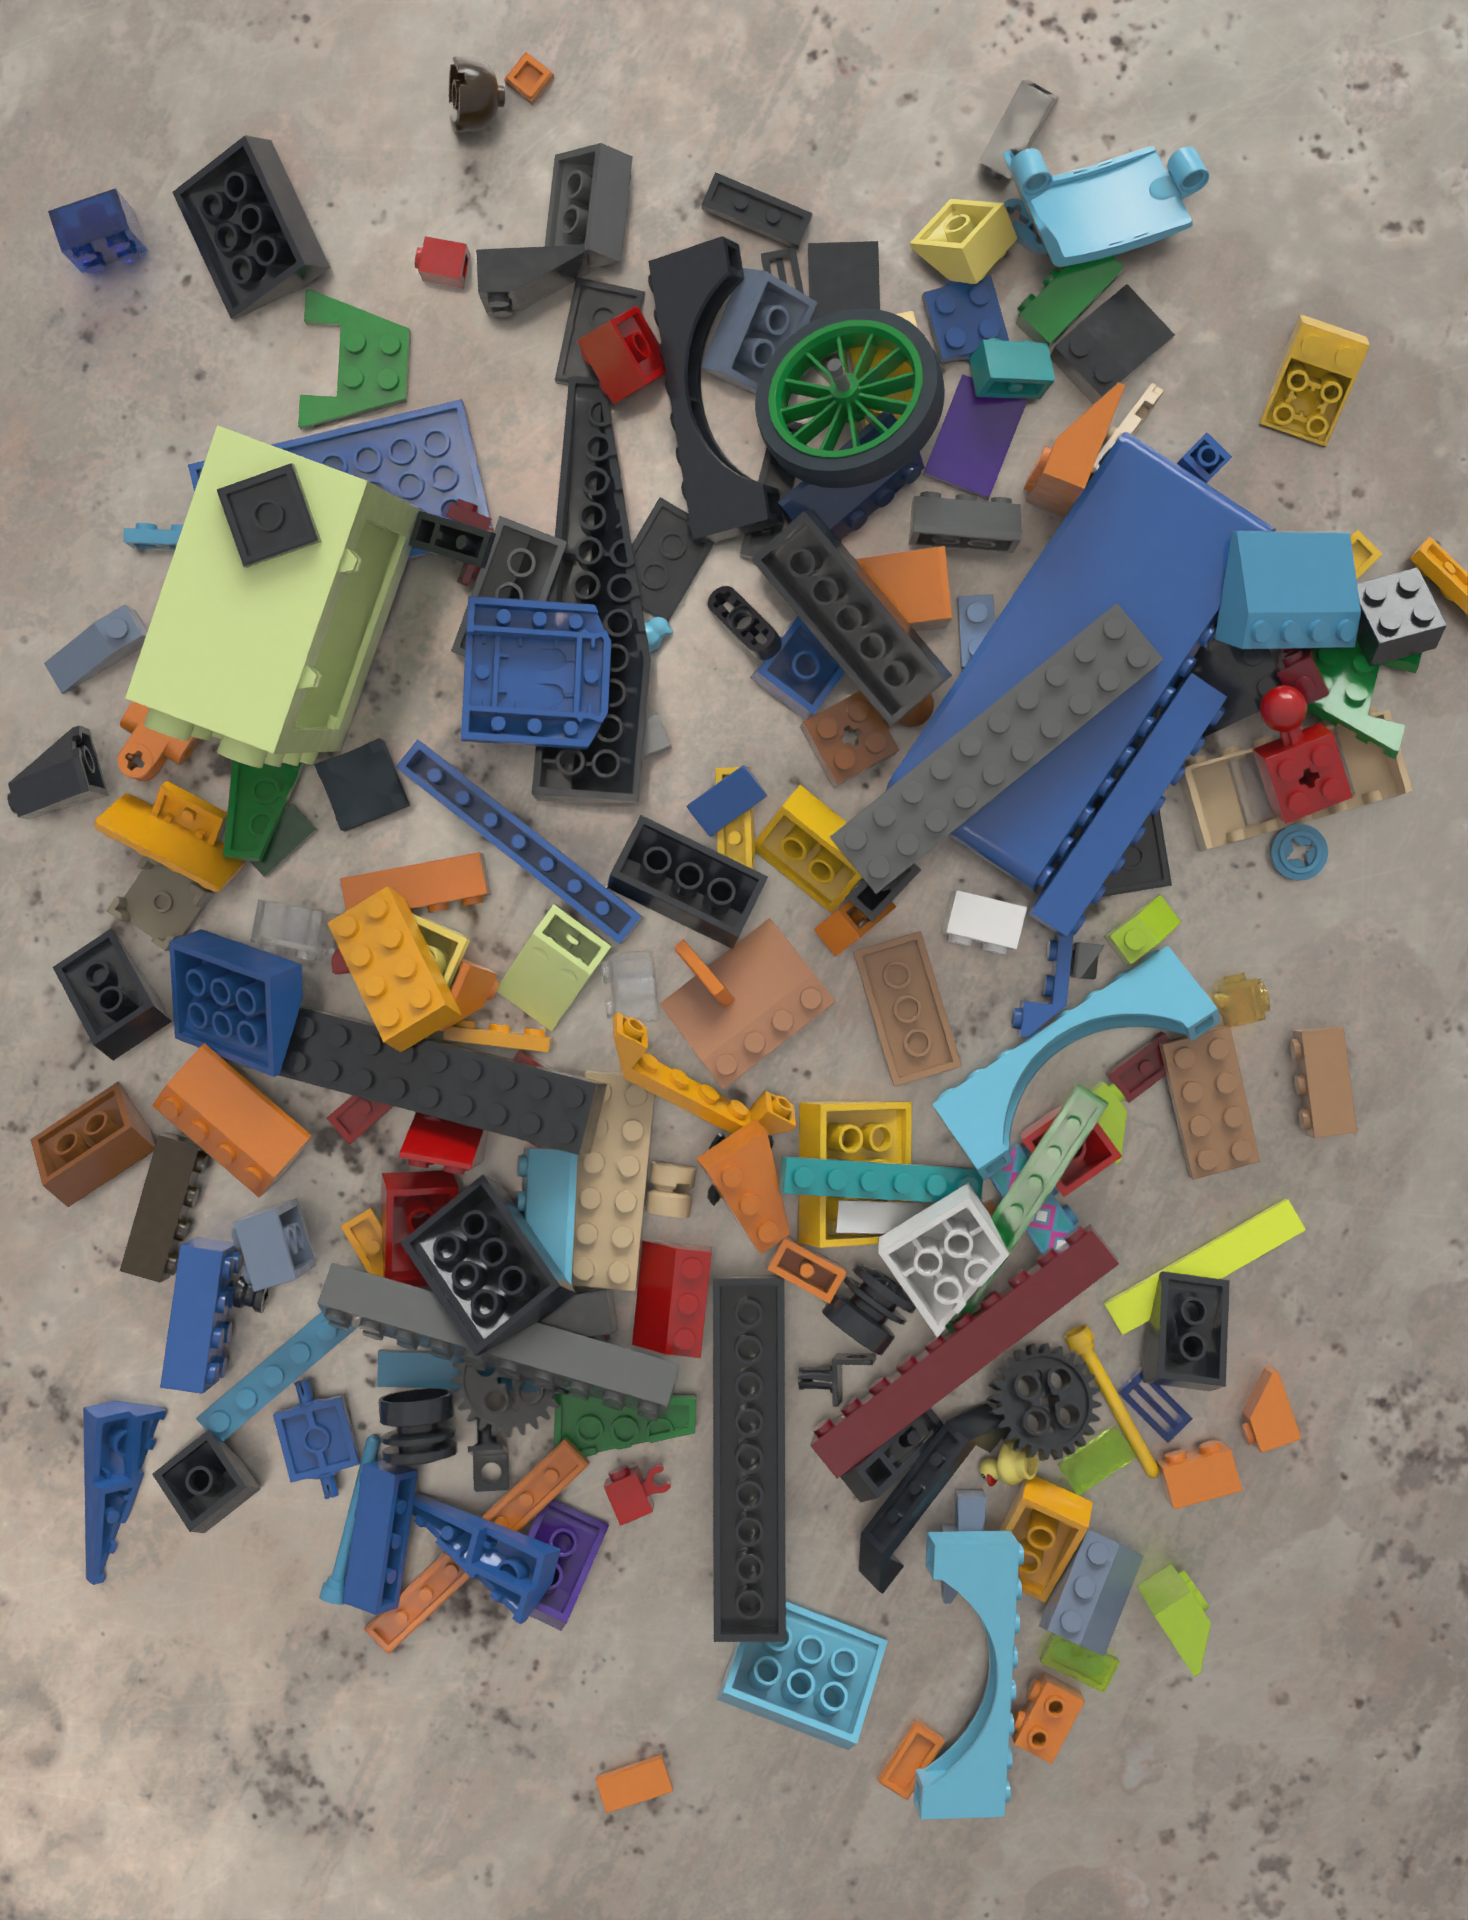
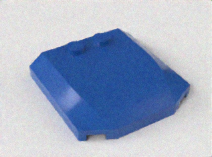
(534, 673)

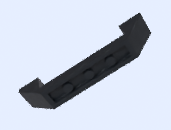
(920, 1489)

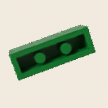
(1066, 298)

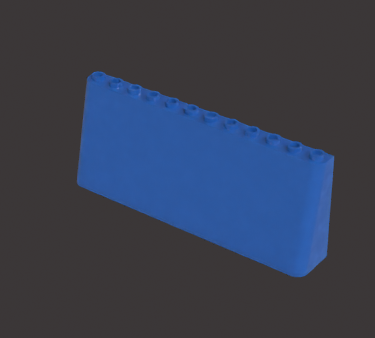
(1134, 539)

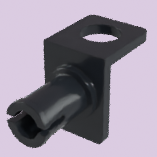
(831, 1377)
(489, 1451)

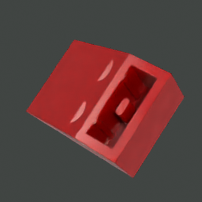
(443, 1143)

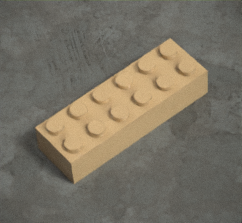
(613, 1188)

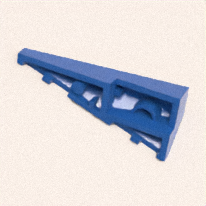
(114, 1451)
(505, 1561)

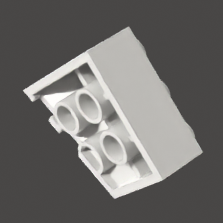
(944, 1255)

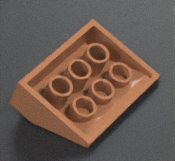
(772, 1002)

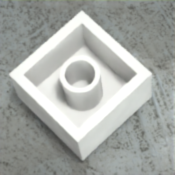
(983, 921)

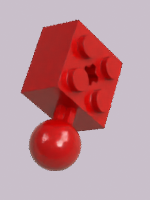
(1282, 761)

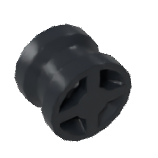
(246, 1296)

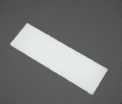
(874, 1215)

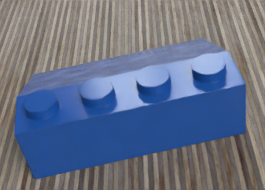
(234, 999)

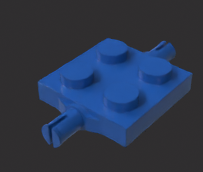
(963, 317)
(316, 1438)

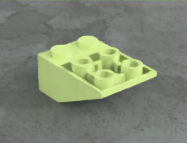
(553, 967)

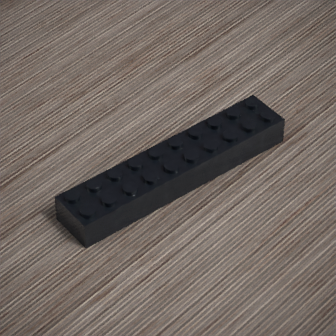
(446, 1081)
(749, 1458)

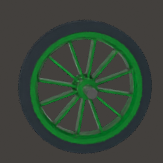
(850, 397)

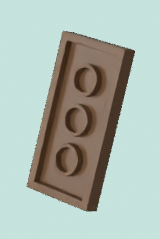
(907, 1008)
(1209, 1102)

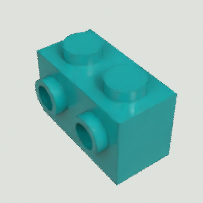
(1011, 369)

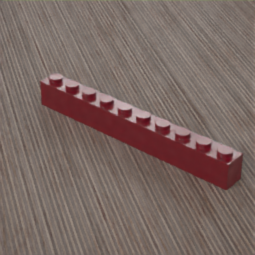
(963, 1350)

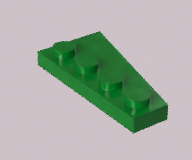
(600, 1429)

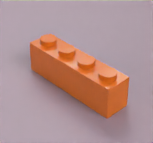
(426, 883)

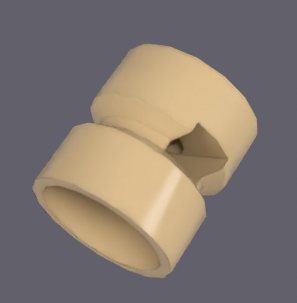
(670, 1189)

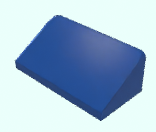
(727, 800)

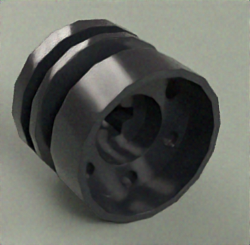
(869, 1308)
(418, 1433)

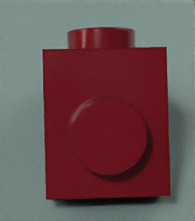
(467, 514)
(1300, 671)

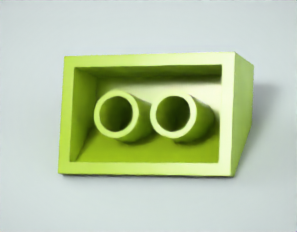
(1180, 1613)

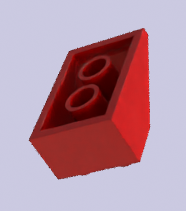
(406, 1204)

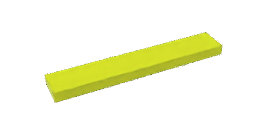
(1211, 1260)

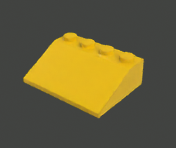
(855, 1133)

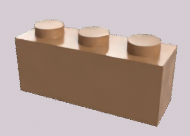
(1323, 1081)

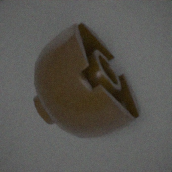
(473, 94)

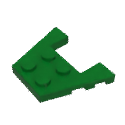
(370, 366)
(1351, 692)

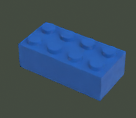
(200, 1315)

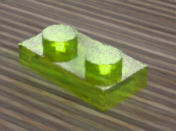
(1096, 1460)
(1079, 1662)

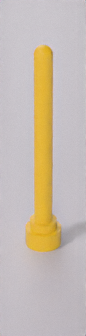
(1081, 1341)

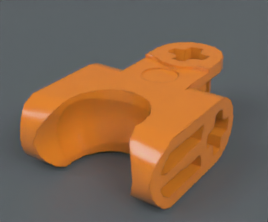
(149, 745)

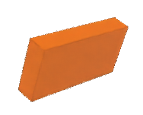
(703, 973)
(913, 1752)
(634, 1783)

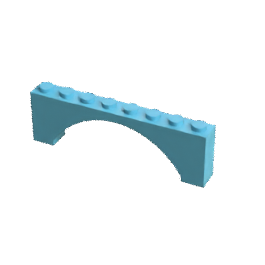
(1151, 995)
(973, 1771)

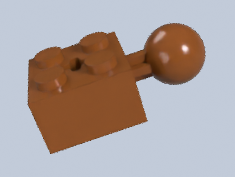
(873, 739)

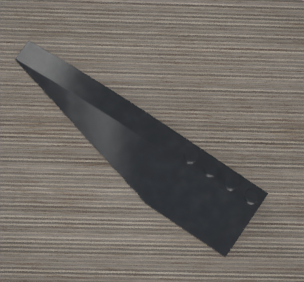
(599, 572)

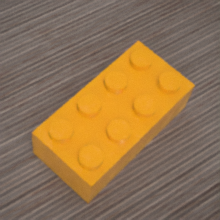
(394, 969)

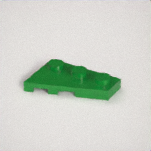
(256, 807)

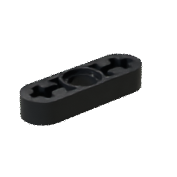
(746, 635)

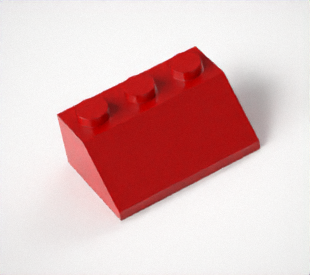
(672, 1298)

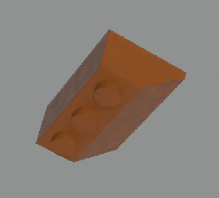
(91, 1145)

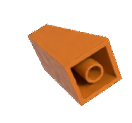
(914, 584)

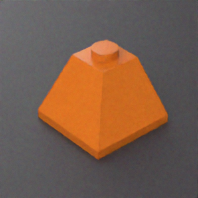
(472, 988)

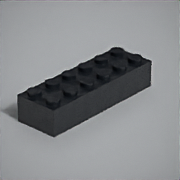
(851, 616)

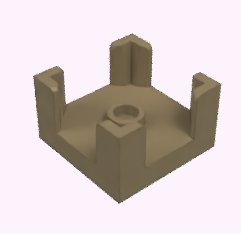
(161, 903)

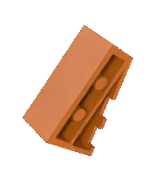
(748, 1184)

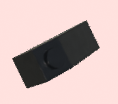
(452, 539)
(890, 1460)

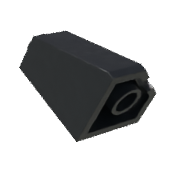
(59, 777)

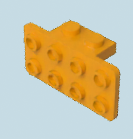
(176, 832)

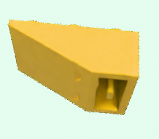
(1314, 379)

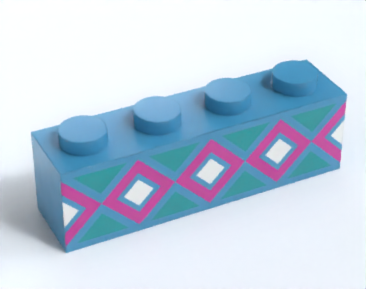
(1052, 1220)

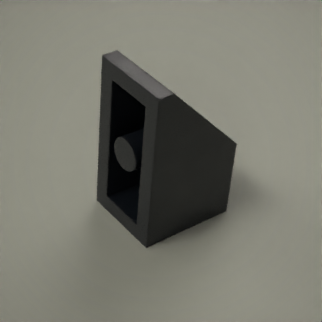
(872, 904)

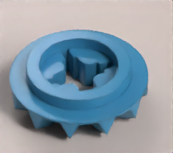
(1314, 857)

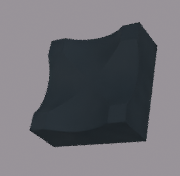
(362, 785)

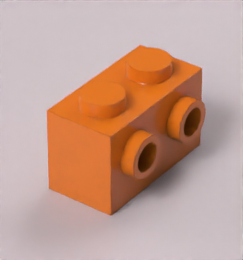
(1046, 1716)

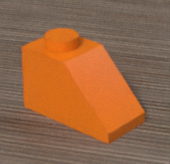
(847, 926)
(1269, 1414)

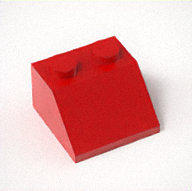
(623, 354)
(1091, 1158)

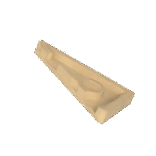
(1130, 424)

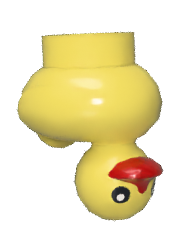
(1009, 1467)

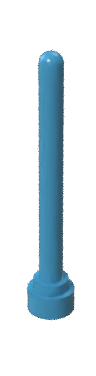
(334, 1588)

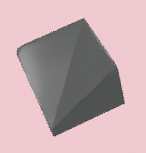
(1085, 960)

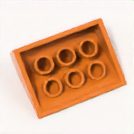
(1066, 466)

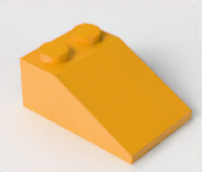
(1050, 1528)

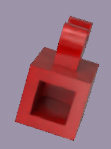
(632, 1493)

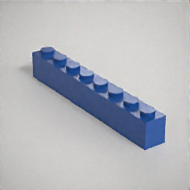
(1127, 806)
(519, 842)

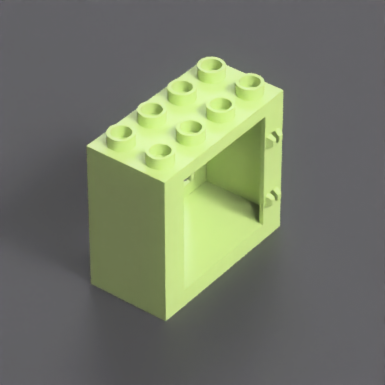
(277, 647)

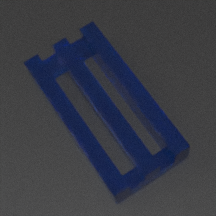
(1133, 1383)

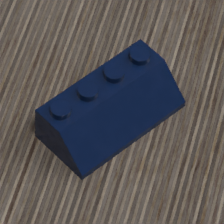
(850, 507)

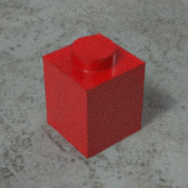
(443, 262)

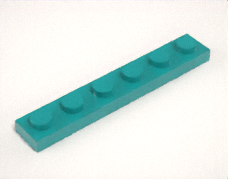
(874, 1179)

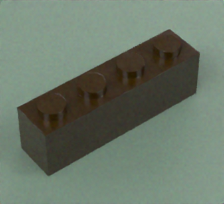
(164, 1207)

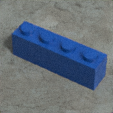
(380, 1536)

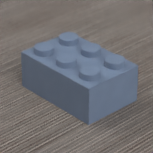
(273, 1245)

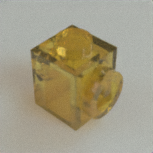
(1241, 1000)

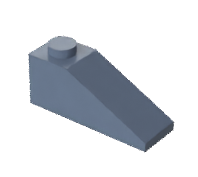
(97, 648)

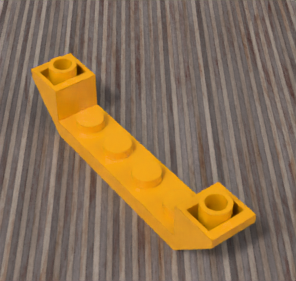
(631, 1041)

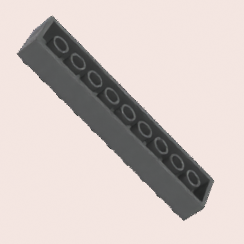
(996, 748)
(538, 1352)

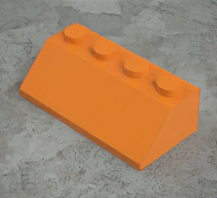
(232, 1120)

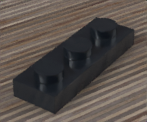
(757, 211)

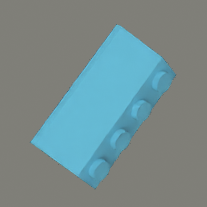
(549, 1201)

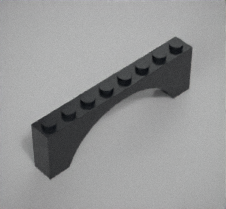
(687, 297)

